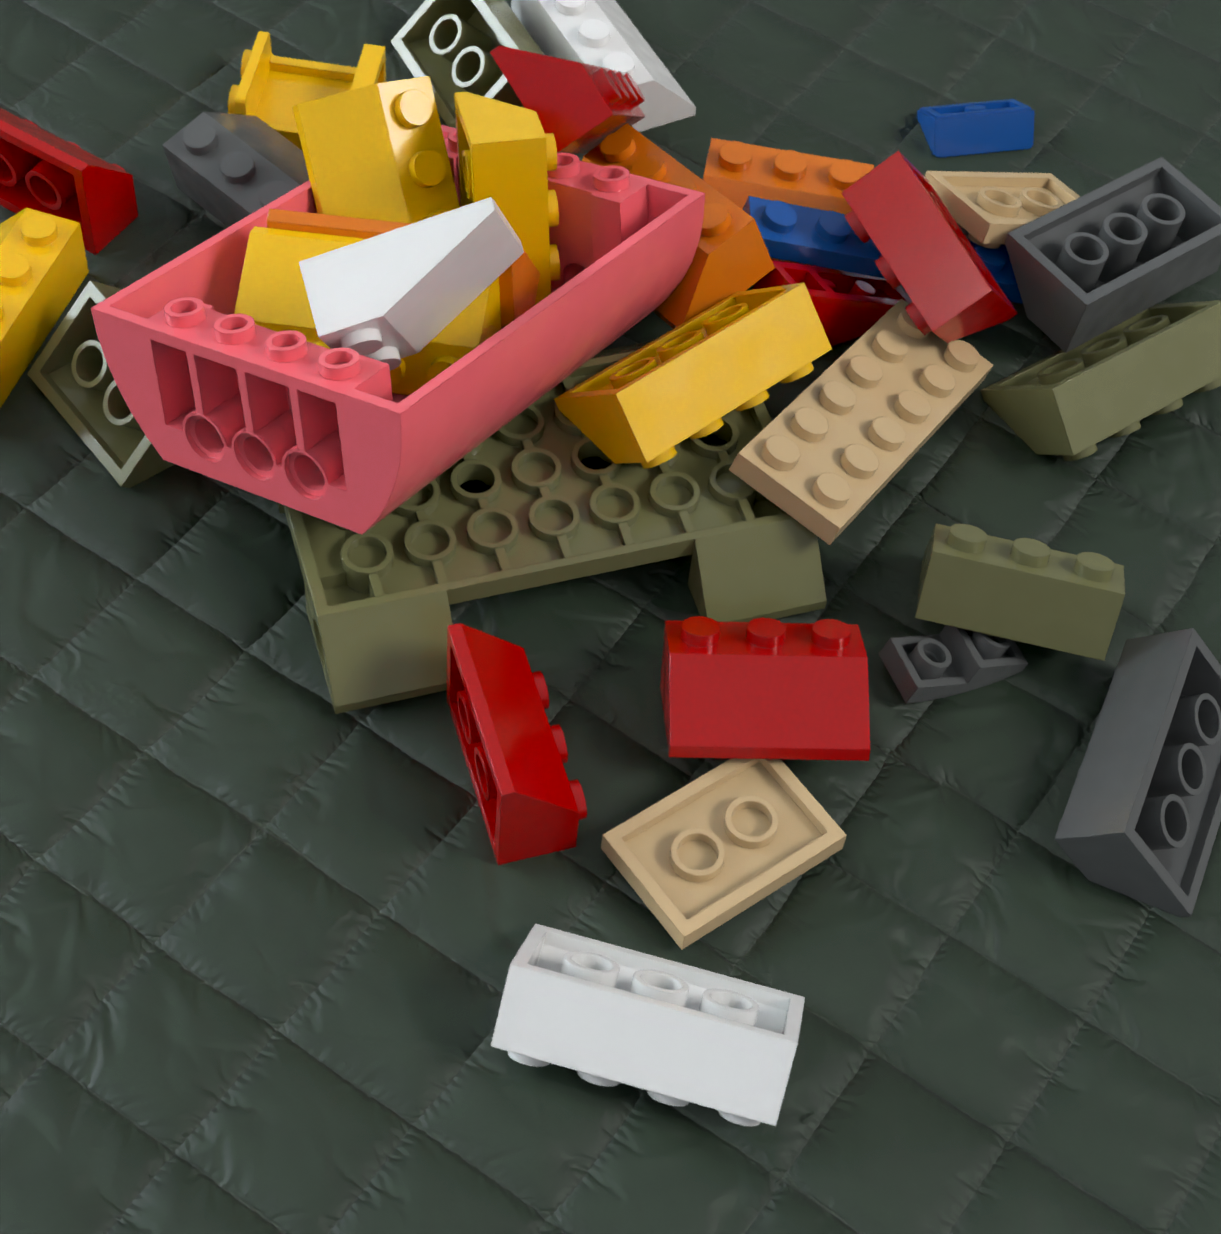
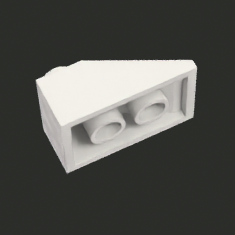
(408, 283)

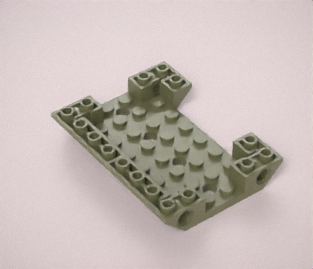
(547, 519)

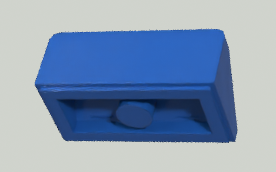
(977, 127)

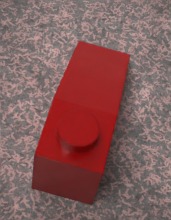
(843, 300)

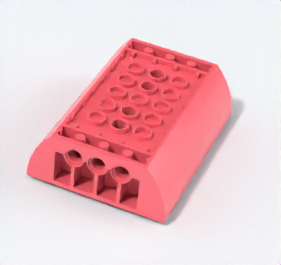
(322, 421)

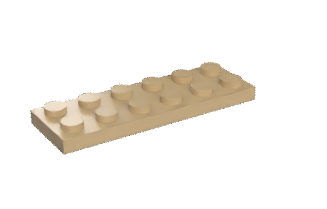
(860, 423)

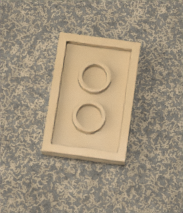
(998, 202)
(722, 845)

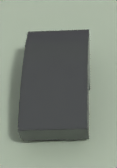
(949, 662)

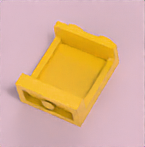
(276, 83)

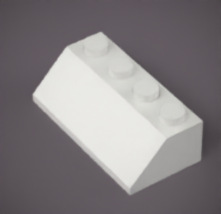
(605, 37)
(649, 1025)

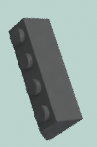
(233, 164)
(1114, 252)
(1151, 775)

